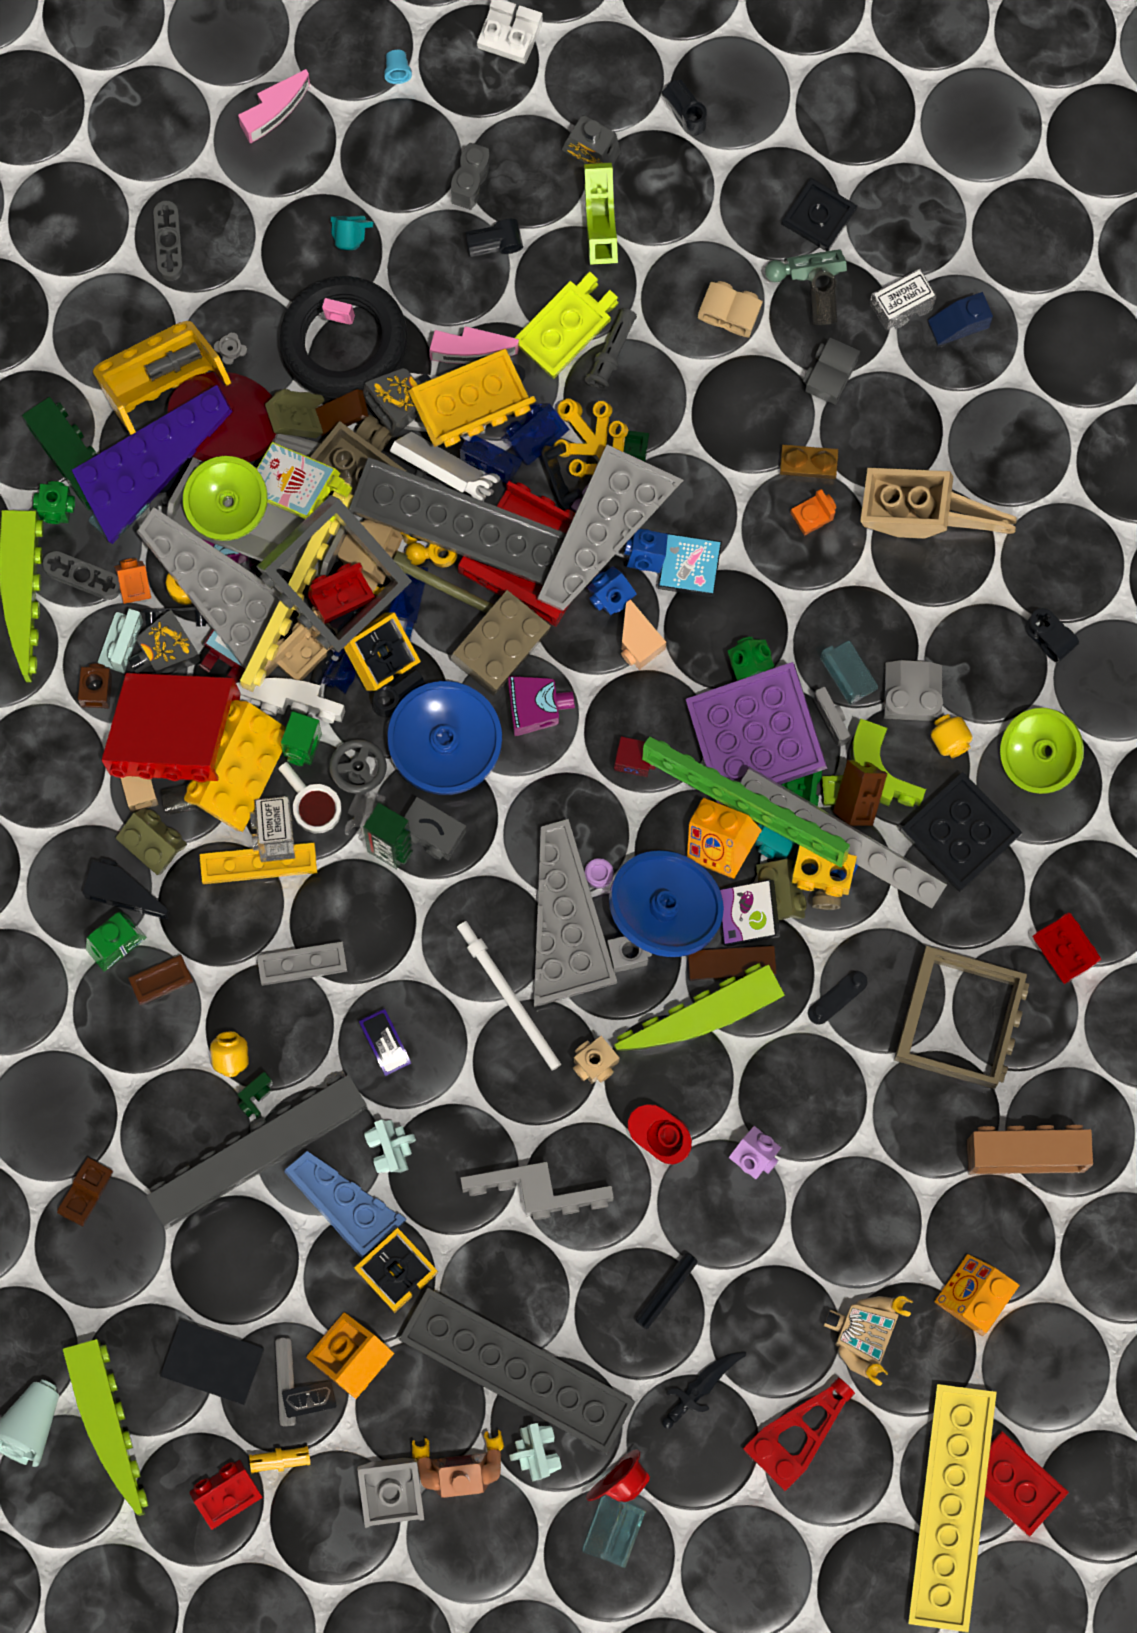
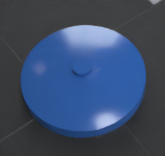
(444, 738)
(666, 903)

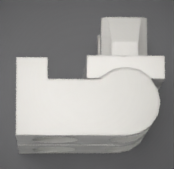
(506, 40)

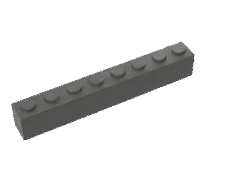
(257, 1151)

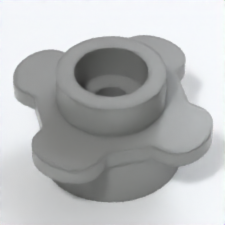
(230, 340)

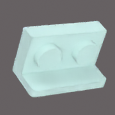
(121, 640)

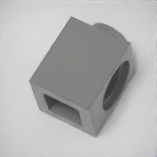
(619, 961)

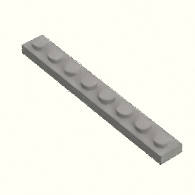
(869, 852)

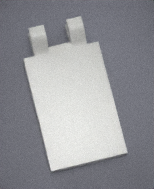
(444, 466)

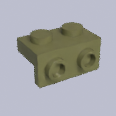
(295, 413)
(151, 840)
(789, 898)

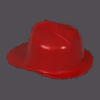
(660, 1133)
(623, 1481)

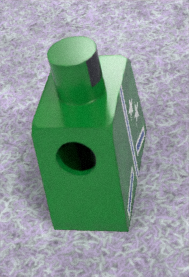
(113, 940)

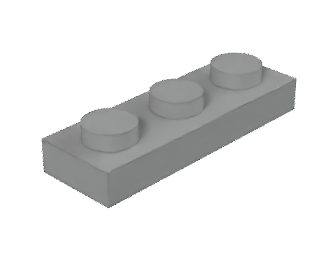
(302, 963)

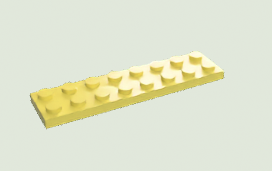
(952, 1508)

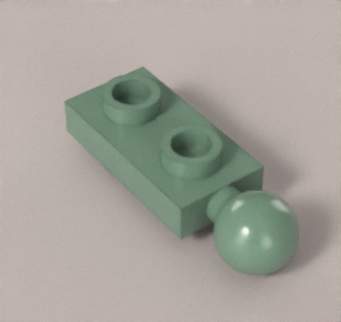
(801, 266)

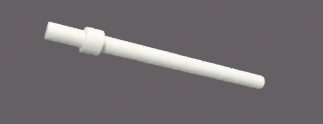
(478, 949)

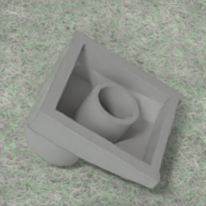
(913, 690)
(390, 1491)

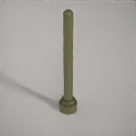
(440, 584)

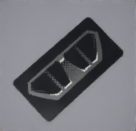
(309, 1399)

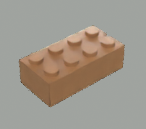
(1029, 1151)

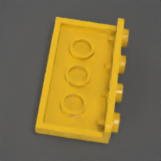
(471, 399)
(243, 766)

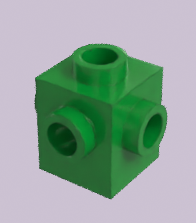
(56, 511)
(750, 658)

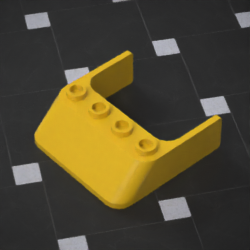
(126, 379)

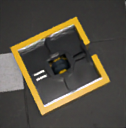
(381, 651)
(388, 1261)

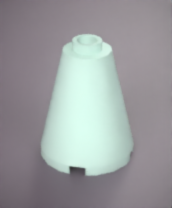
(28, 1423)

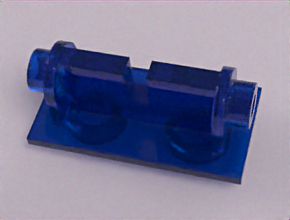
(340, 673)

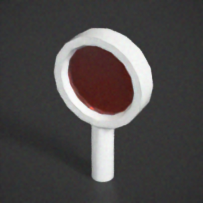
(315, 806)

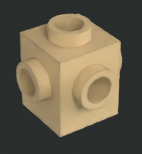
(602, 1053)

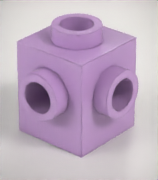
(756, 1153)

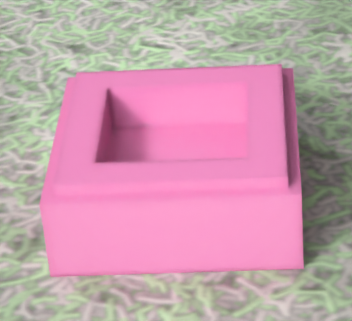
(338, 311)

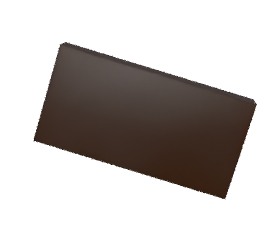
(346, 409)
(160, 980)

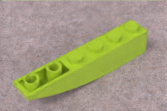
(20, 582)
(708, 1012)
(103, 1417)

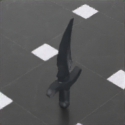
(699, 1388)

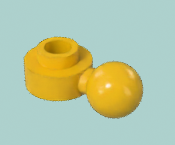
(418, 555)

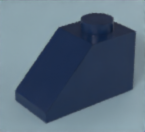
(961, 319)

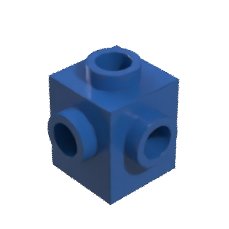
(646, 550)
(610, 591)

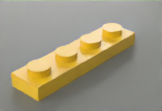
(246, 865)

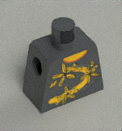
(591, 142)
(391, 400)
(164, 647)

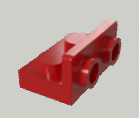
(225, 1494)

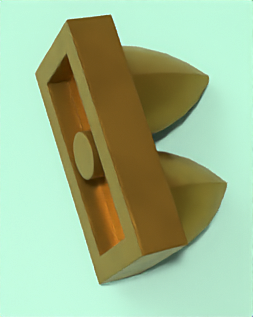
(809, 461)

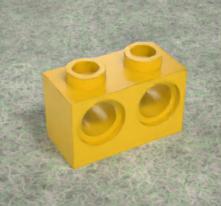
(822, 878)

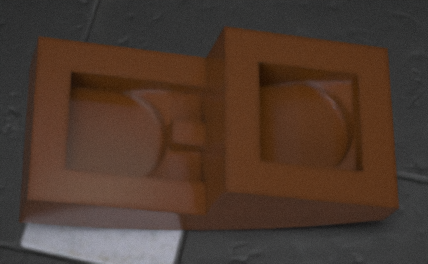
(85, 1192)

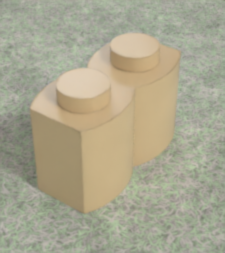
(730, 308)

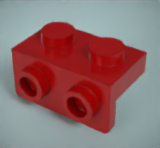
(340, 592)
(1067, 948)

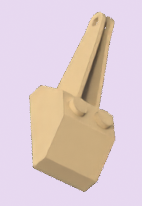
(919, 505)

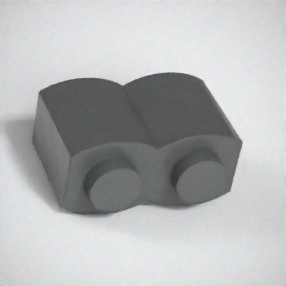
(470, 175)
(831, 371)

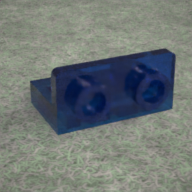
(537, 429)
(490, 458)

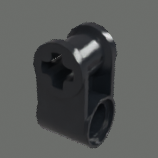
(1052, 637)

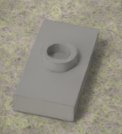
(832, 716)

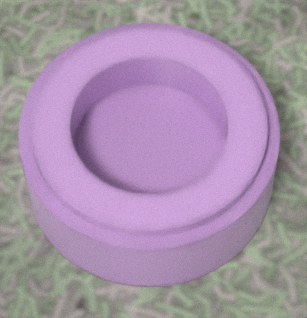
(599, 873)

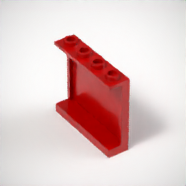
(541, 510)
(169, 726)

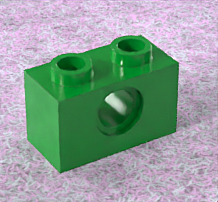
(301, 739)

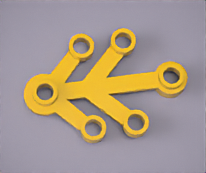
(595, 442)

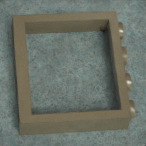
(1011, 1019)

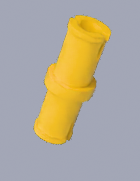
(279, 1459)

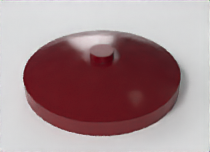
(246, 430)

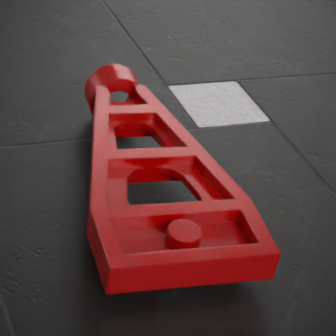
(775, 1458)

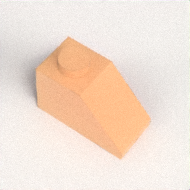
(640, 639)

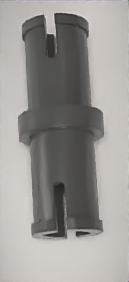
(173, 361)

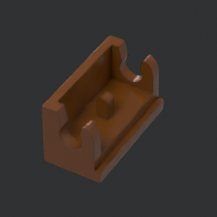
(860, 793)

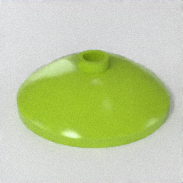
(214, 484)
(1025, 745)

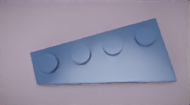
(351, 1211)

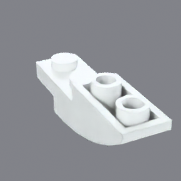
(302, 696)

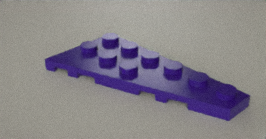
(141, 465)

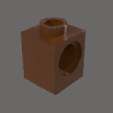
(95, 698)

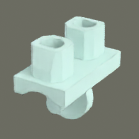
(394, 1144)
(531, 1451)

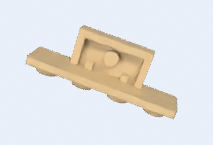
(298, 653)

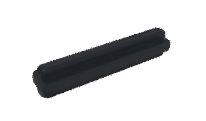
(666, 1290)

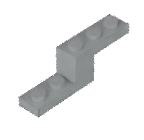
(537, 1190)

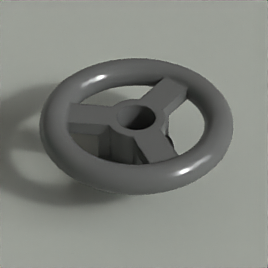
(357, 776)

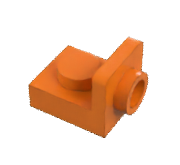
(814, 512)
(132, 580)

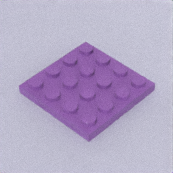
(758, 726)

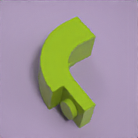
(600, 213)
(866, 748)

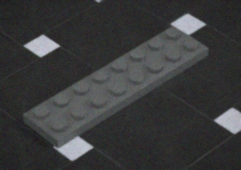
(456, 521)
(517, 1371)

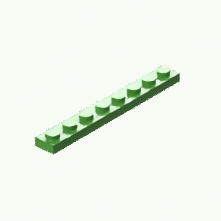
(743, 800)

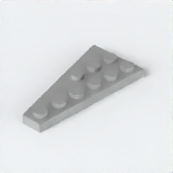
(611, 510)
(223, 591)
(569, 936)

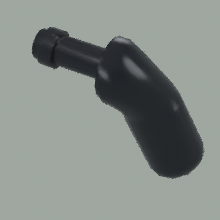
(321, 667)

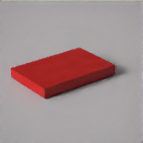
(1020, 1485)

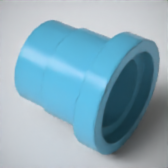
(397, 67)

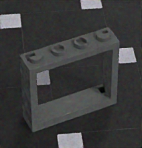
(332, 507)

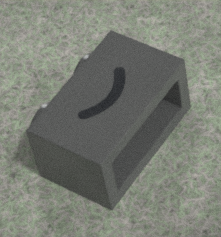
(434, 829)

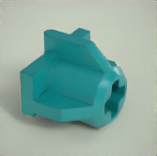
(349, 231)

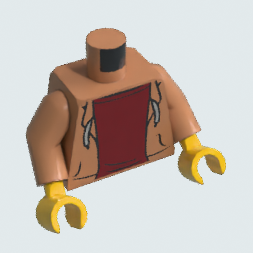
(460, 1473)

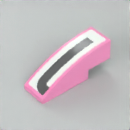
(274, 106)
(470, 346)

